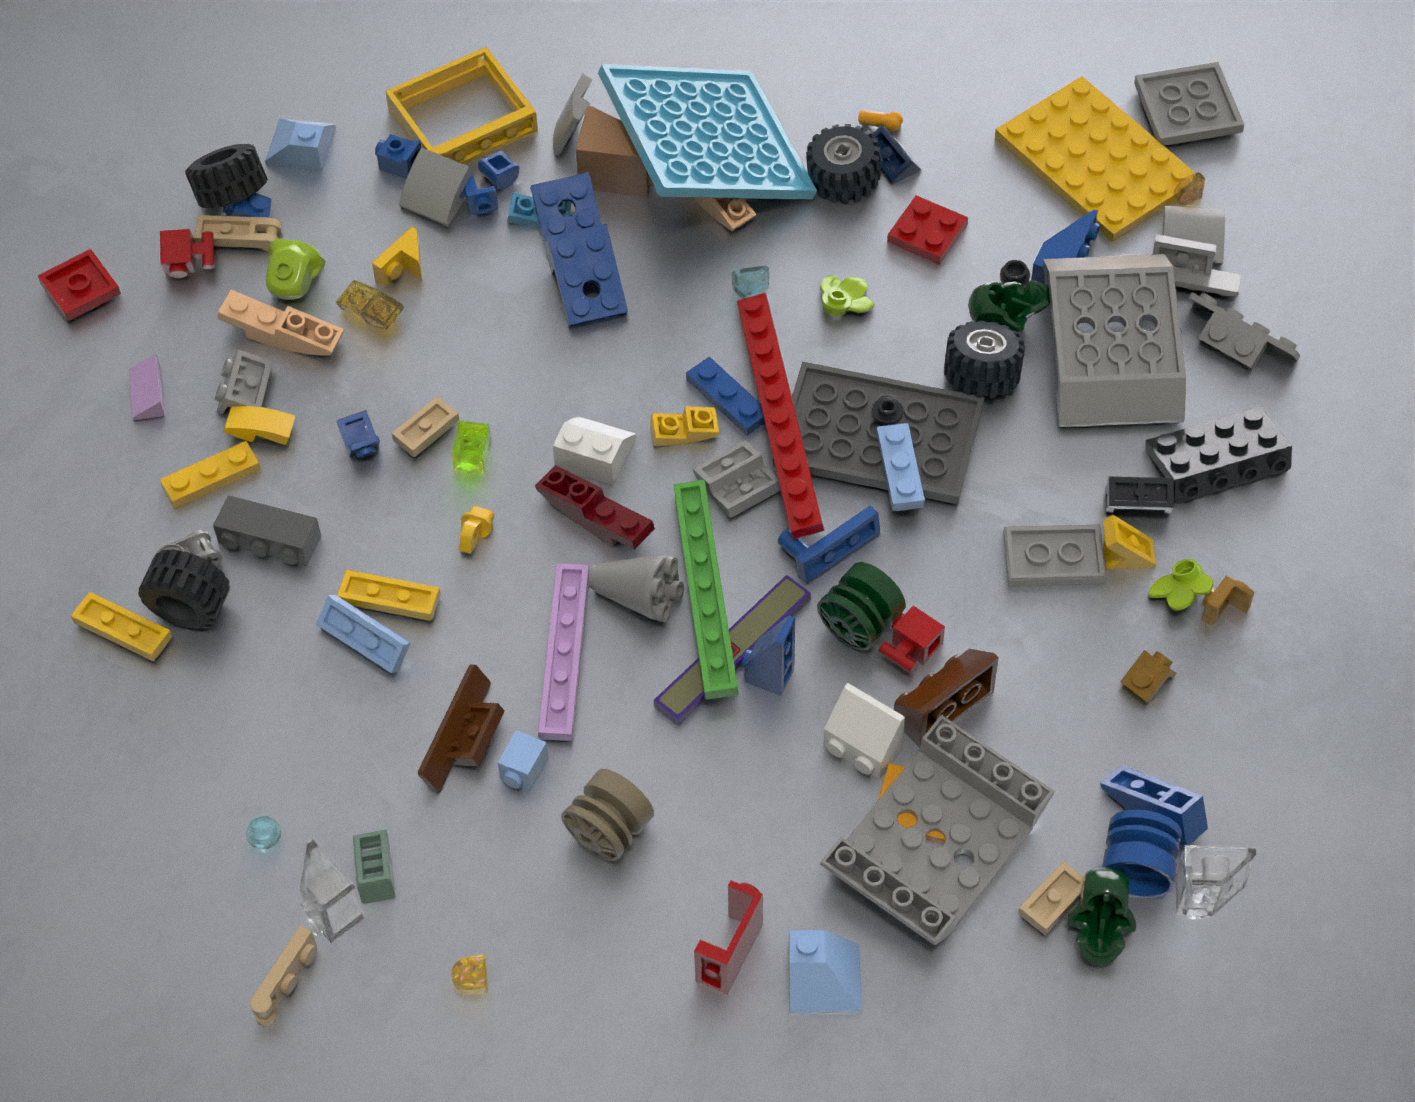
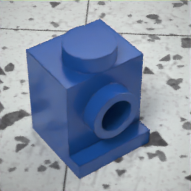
(397, 155)

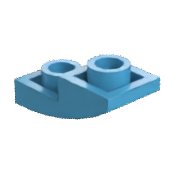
(523, 210)

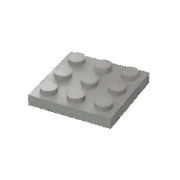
(1189, 103)

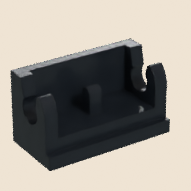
(1140, 493)

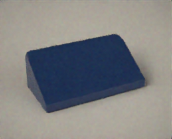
(893, 157)

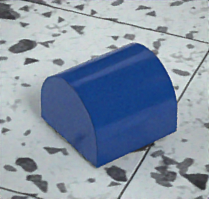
(499, 169)

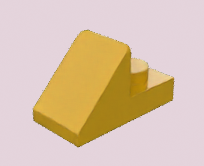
(399, 256)
(1126, 546)

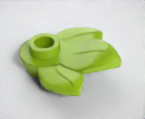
(844, 295)
(1182, 585)

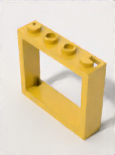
(481, 140)

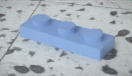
(900, 467)
(363, 633)

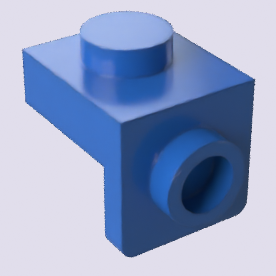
(479, 200)
(253, 206)
(358, 434)

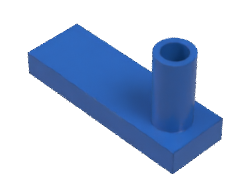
(833, 547)

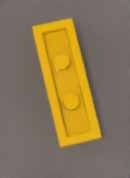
(210, 474)
(389, 595)
(121, 626)

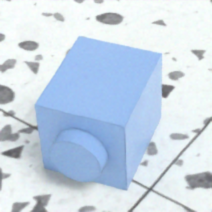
(522, 761)

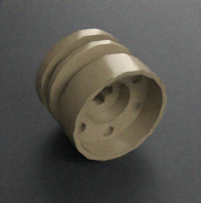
(607, 814)

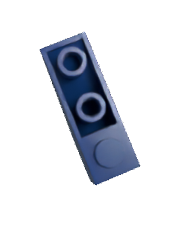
(1068, 243)

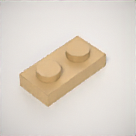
(425, 426)
(1052, 898)

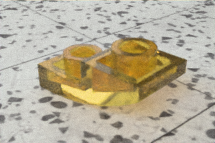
(370, 304)

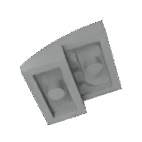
(571, 115)
(434, 187)
(1196, 225)
(737, 479)

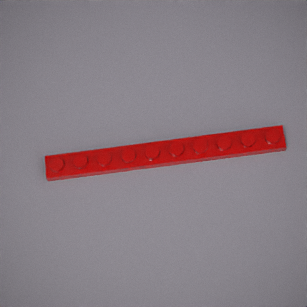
(780, 417)

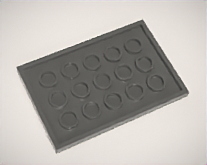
(842, 437)

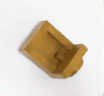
(1228, 592)
(1148, 674)

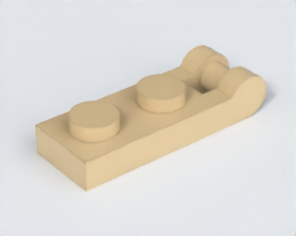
(239, 231)
(283, 976)

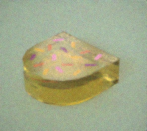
(1190, 189)
(470, 975)

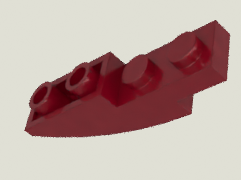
(593, 511)

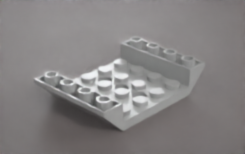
(1108, 373)
(952, 788)

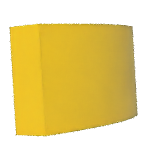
(250, 421)
(690, 427)

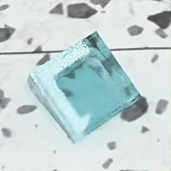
(750, 281)

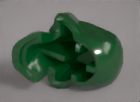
(1008, 303)
(1102, 915)

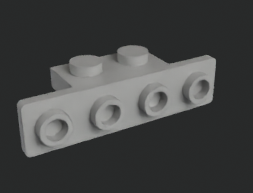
(1193, 266)
(1237, 338)

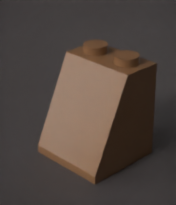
(610, 156)

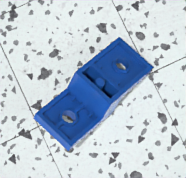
(579, 249)

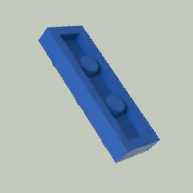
(726, 395)

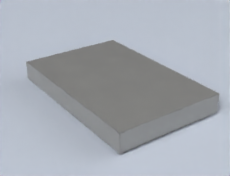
(1054, 555)

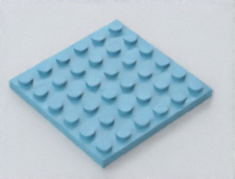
(706, 133)

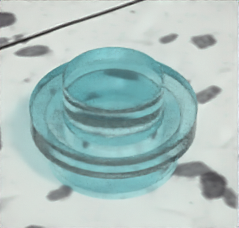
(263, 832)

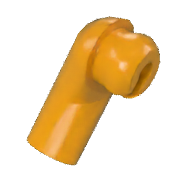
(891, 121)

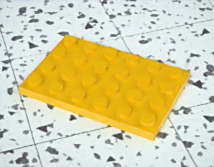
(1095, 157)

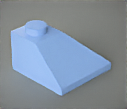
(300, 144)
(823, 973)

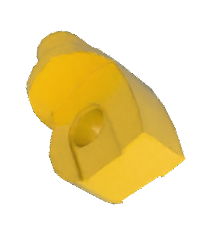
(475, 525)

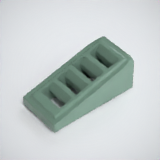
(379, 885)

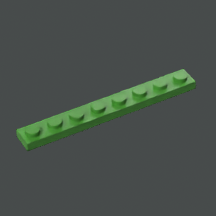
(705, 590)

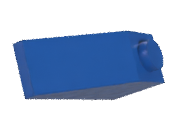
(772, 658)
(1143, 792)

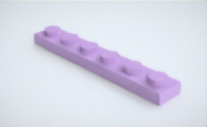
(563, 652)

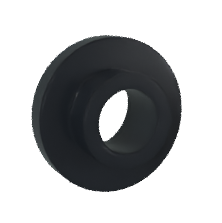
(1015, 272)
(884, 417)

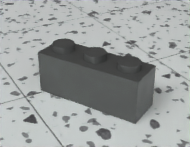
(267, 530)

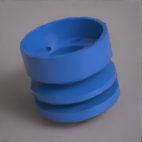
(1145, 850)

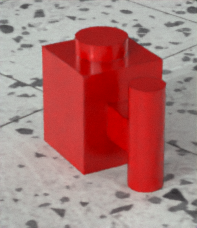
(180, 252)
(915, 637)

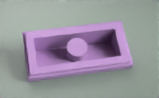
(146, 389)

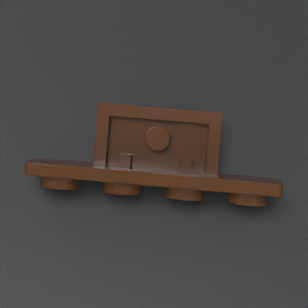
(463, 731)

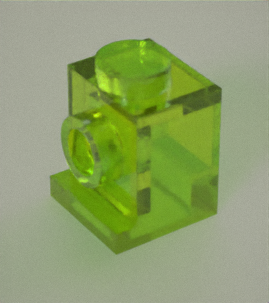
(471, 447)

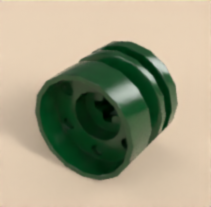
(861, 606)

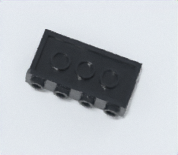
(1221, 454)

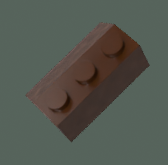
(948, 693)

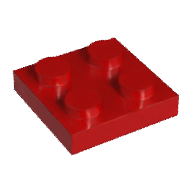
(927, 229)
(79, 284)

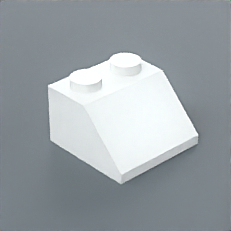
(592, 449)
(864, 732)

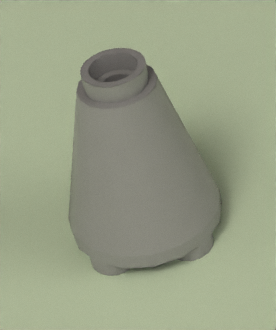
(640, 584)

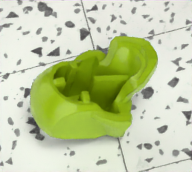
(292, 268)

